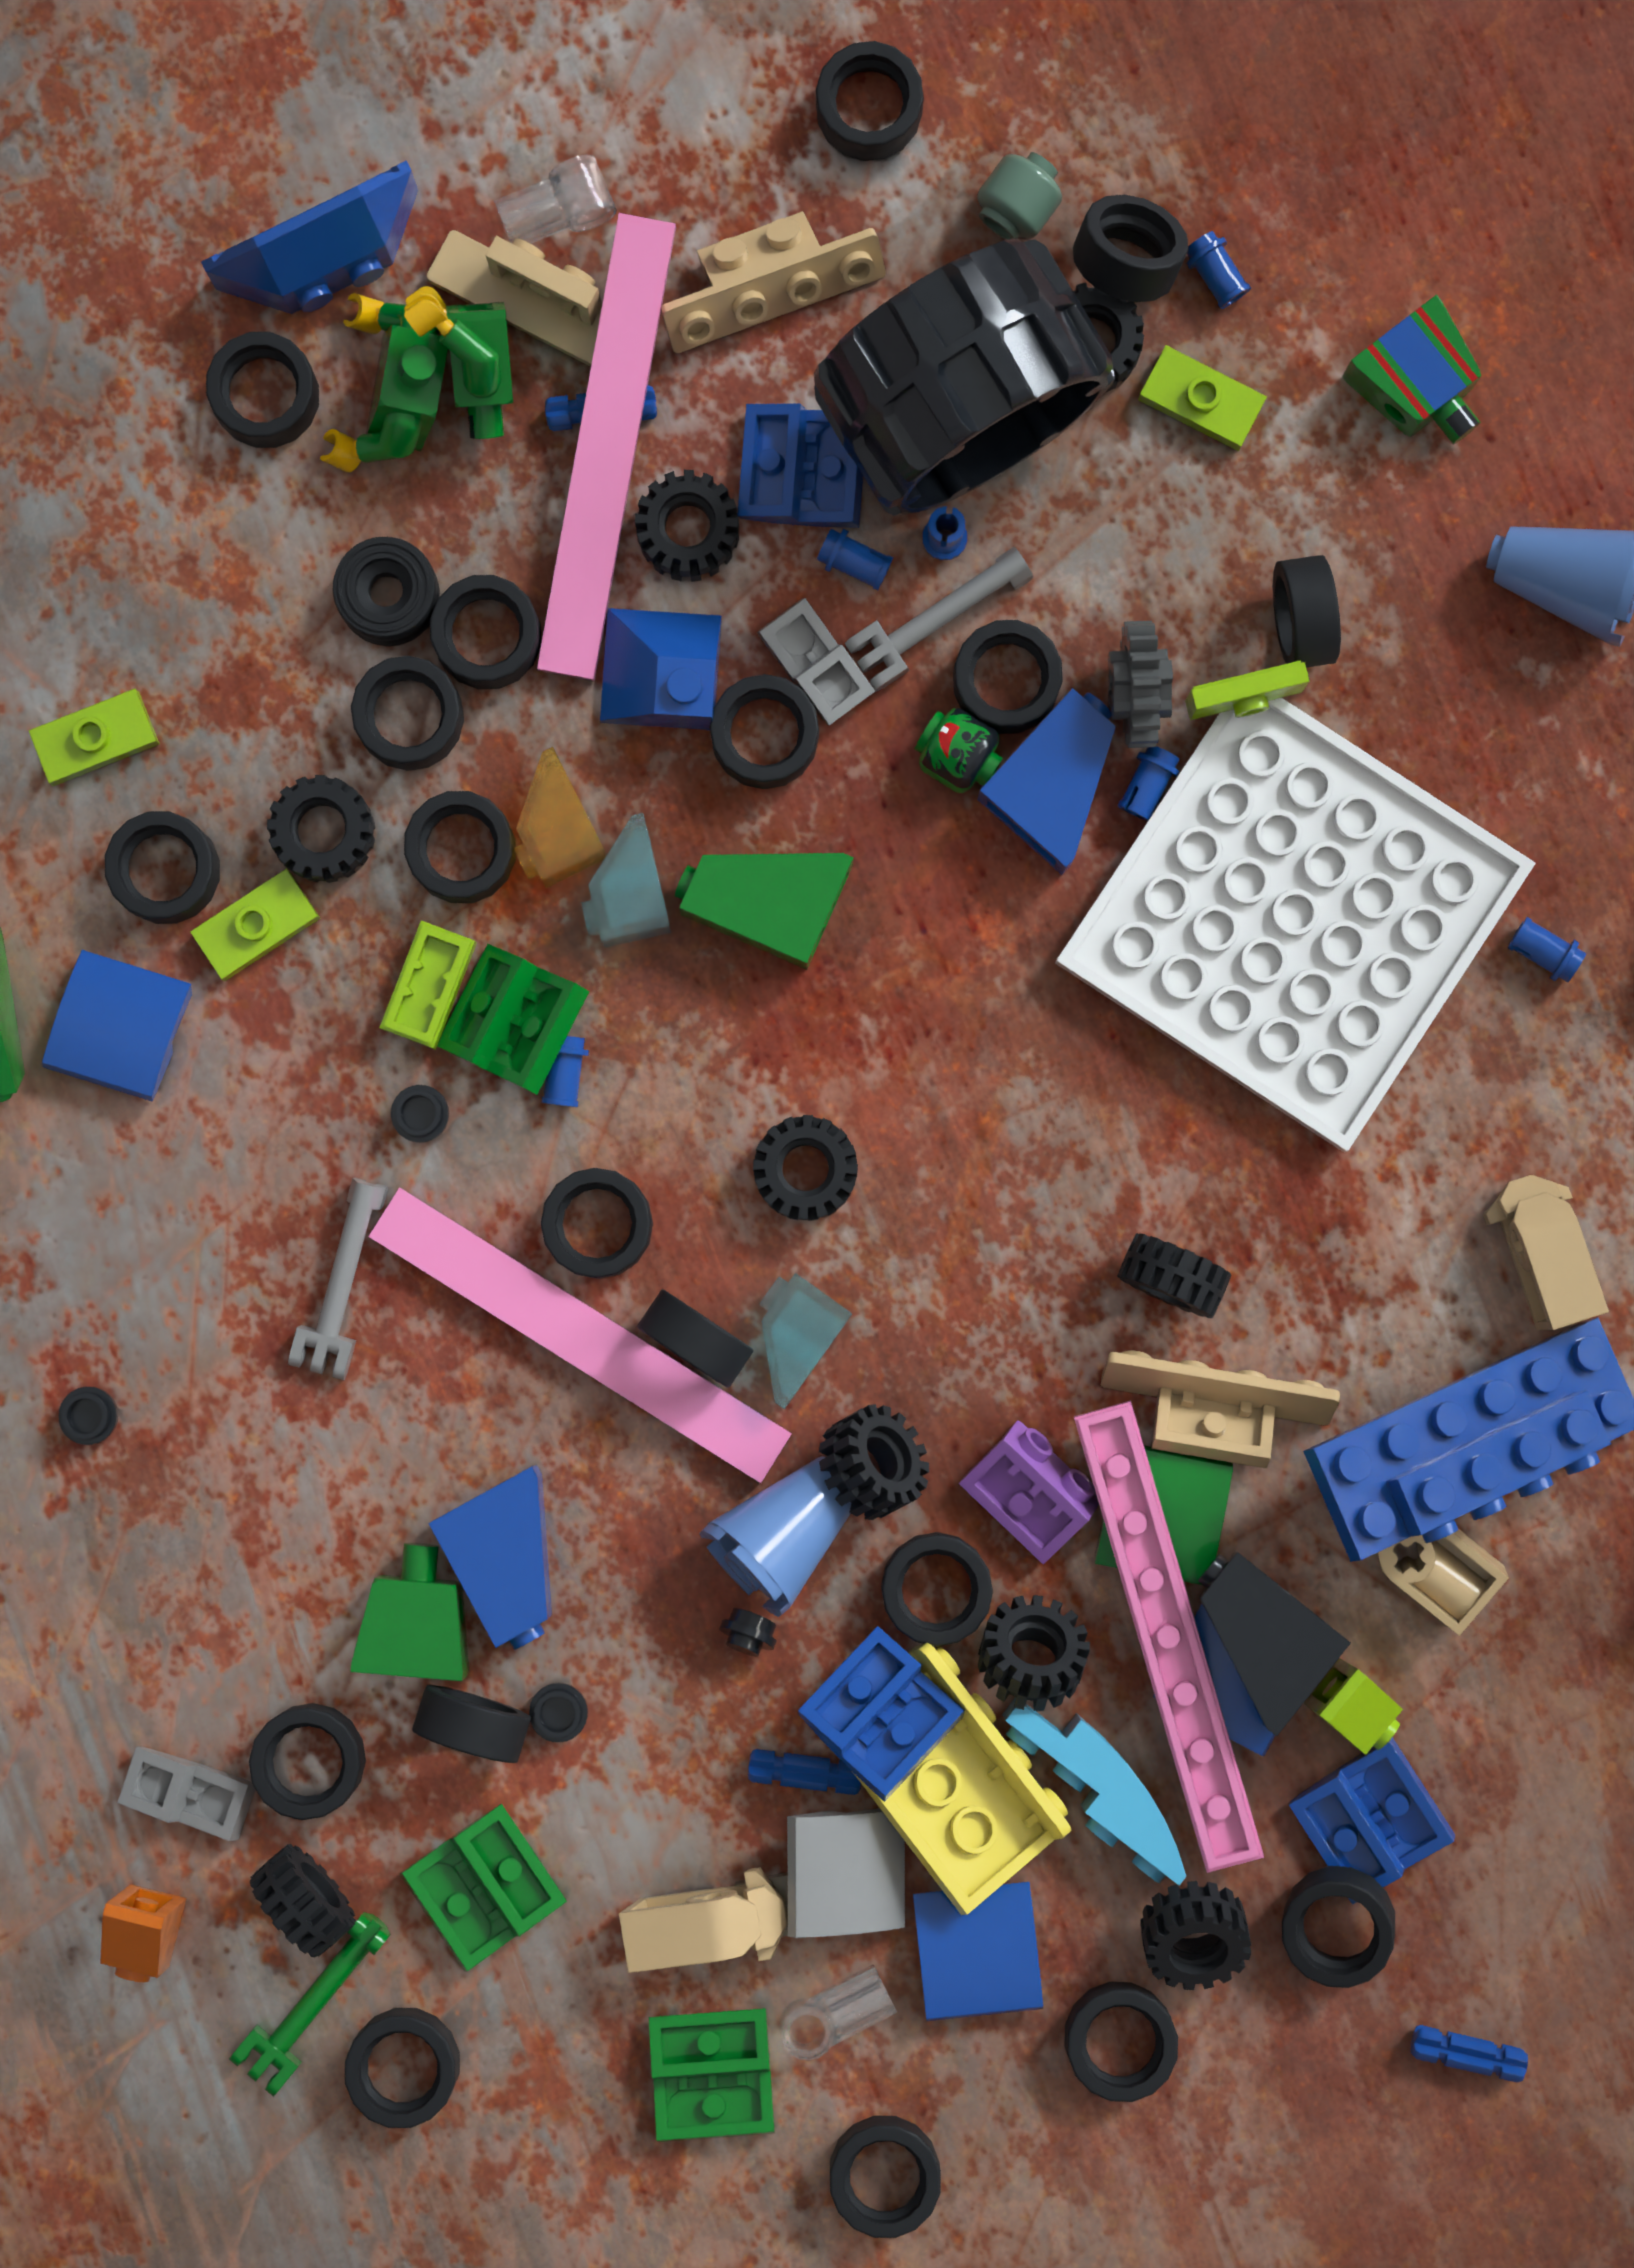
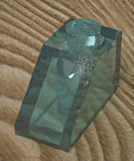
(627, 890)
(797, 1332)

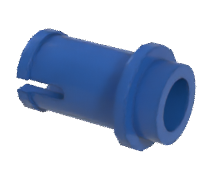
(1217, 269)
(932, 538)
(854, 558)
(1149, 782)
(1547, 950)
(565, 1073)

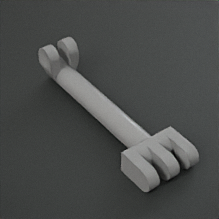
(1009, 568)
(326, 1337)

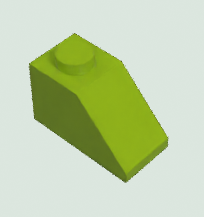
(1355, 1707)

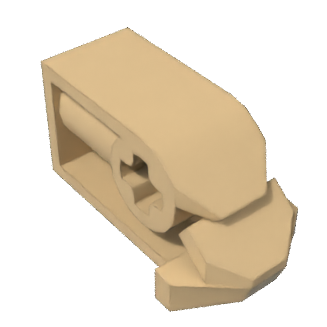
(1548, 1252)
(1448, 1578)
(704, 1925)

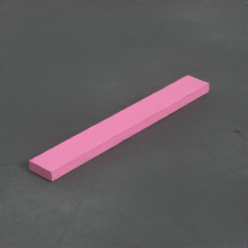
(606, 446)
(580, 1335)
(1169, 1637)

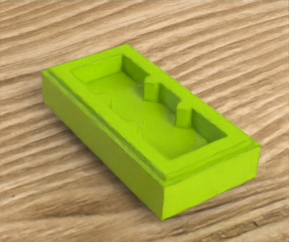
(1202, 398)
(1247, 692)
(94, 737)
(255, 925)
(428, 985)

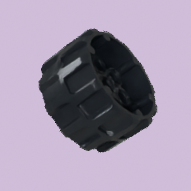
(963, 375)

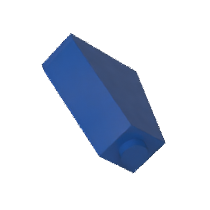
(1053, 778)
(502, 1557)

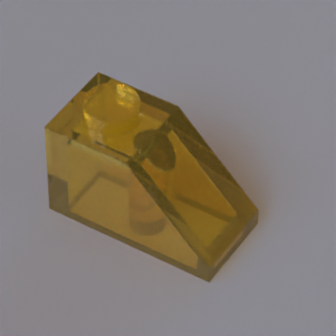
(555, 826)

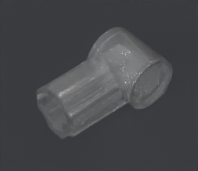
(570, 198)
(842, 2009)

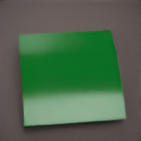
(512, 1018)
(1194, 1506)
(483, 1887)
(711, 2075)

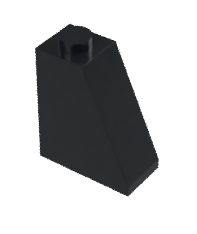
(1269, 1637)

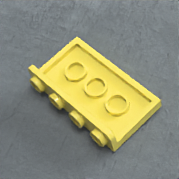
(972, 1801)

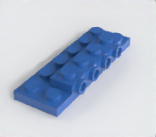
(1474, 1442)

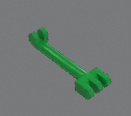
(366, 1936)

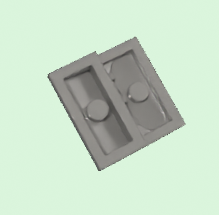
(844, 1874)

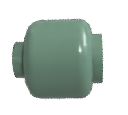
(1019, 196)

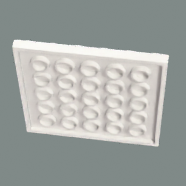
(1296, 916)

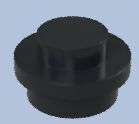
(420, 1113)
(88, 1415)
(748, 1632)
(558, 1712)

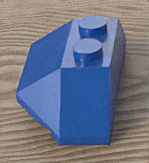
(322, 248)

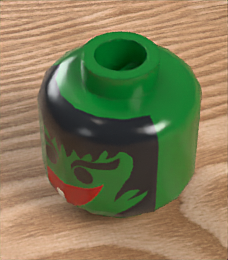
(958, 750)

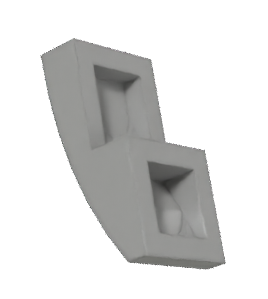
(816, 661)
(187, 1793)

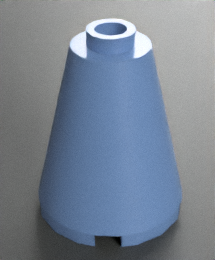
(1570, 573)
(779, 1535)

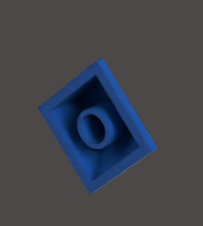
(660, 668)

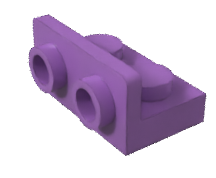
(1032, 1491)

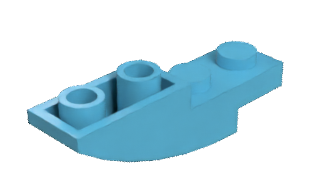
(1119, 1800)

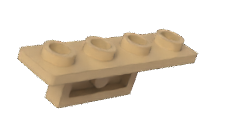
(768, 276)
(537, 296)
(1217, 1410)

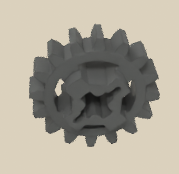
(1140, 684)

